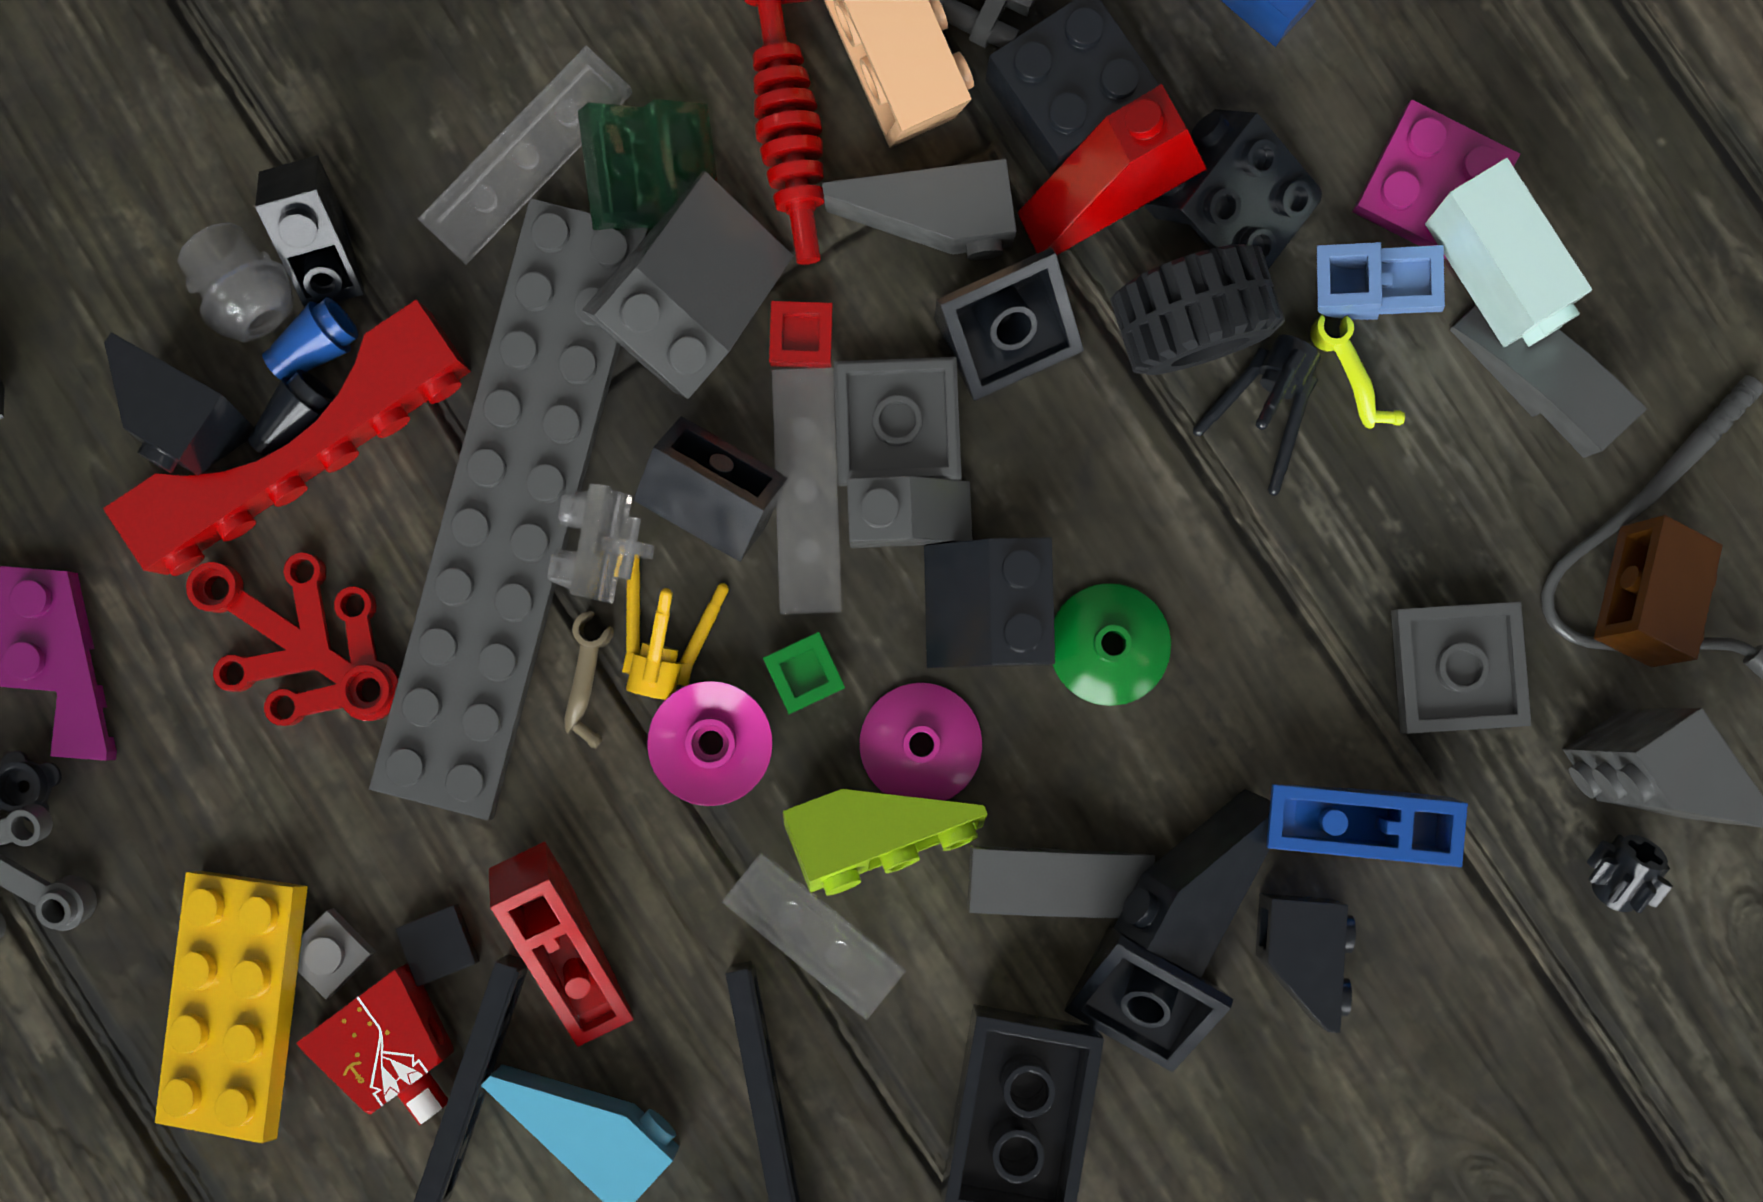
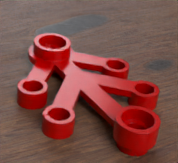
(305, 646)

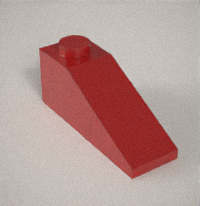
(1112, 173)
(557, 943)

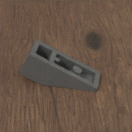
(941, 207)

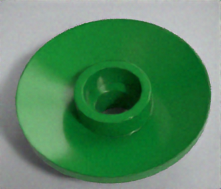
(1078, 649)

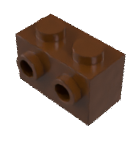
(1658, 592)

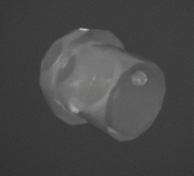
(239, 286)

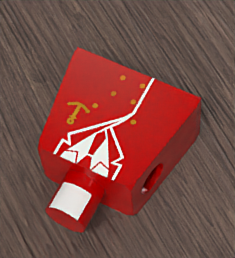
(385, 1047)

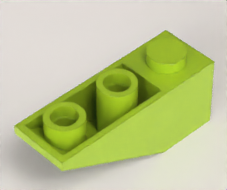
(864, 830)

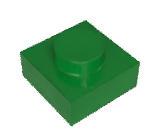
(804, 673)

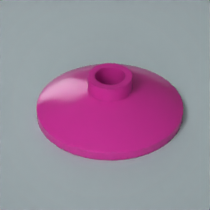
(914, 710)
(677, 751)

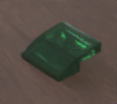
(642, 159)

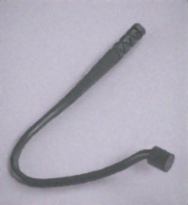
(1693, 449)

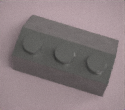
(1665, 765)

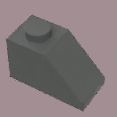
(908, 511)

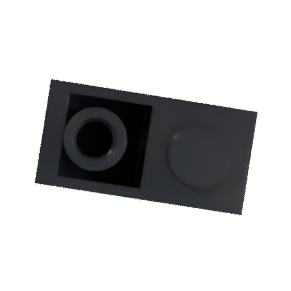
(308, 230)
(1305, 951)

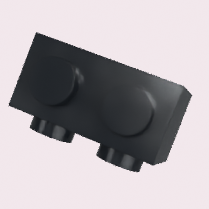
(709, 493)

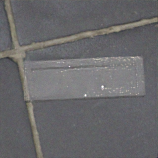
(814, 935)

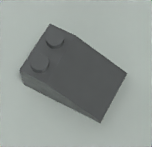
(690, 286)

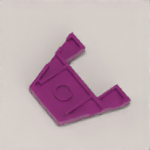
(48, 649)

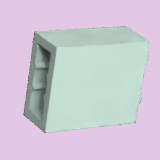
(1508, 256)

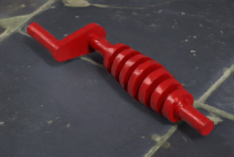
(788, 128)

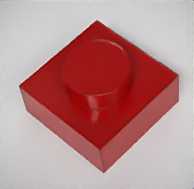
(801, 334)

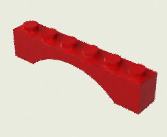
(397, 369)

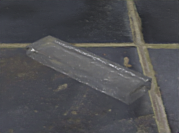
(521, 157)
(810, 497)

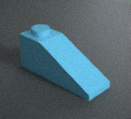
(594, 1135)

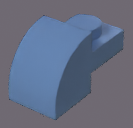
(1374, 280)

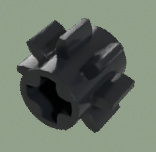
(1629, 873)

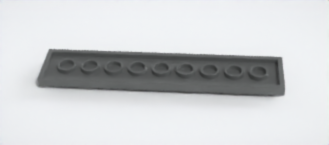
(501, 521)

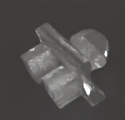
(604, 546)

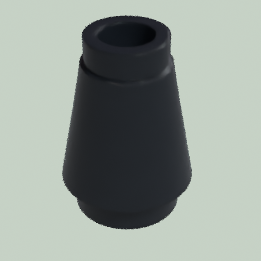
(290, 411)

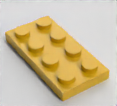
(231, 1006)

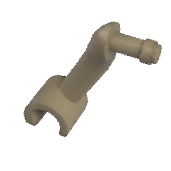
(583, 680)

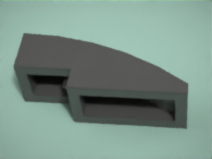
(1555, 381)
(1052, 881)

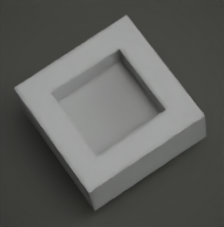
(332, 953)

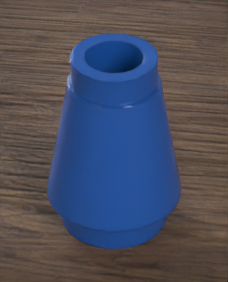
(311, 339)

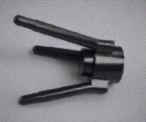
(1285, 372)

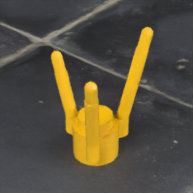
(654, 667)

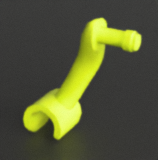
(1355, 371)

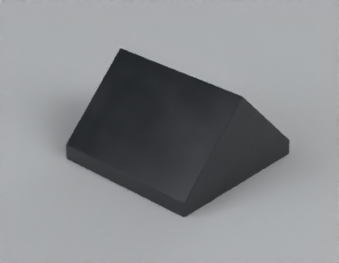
(1009, 324)
(1146, 1001)

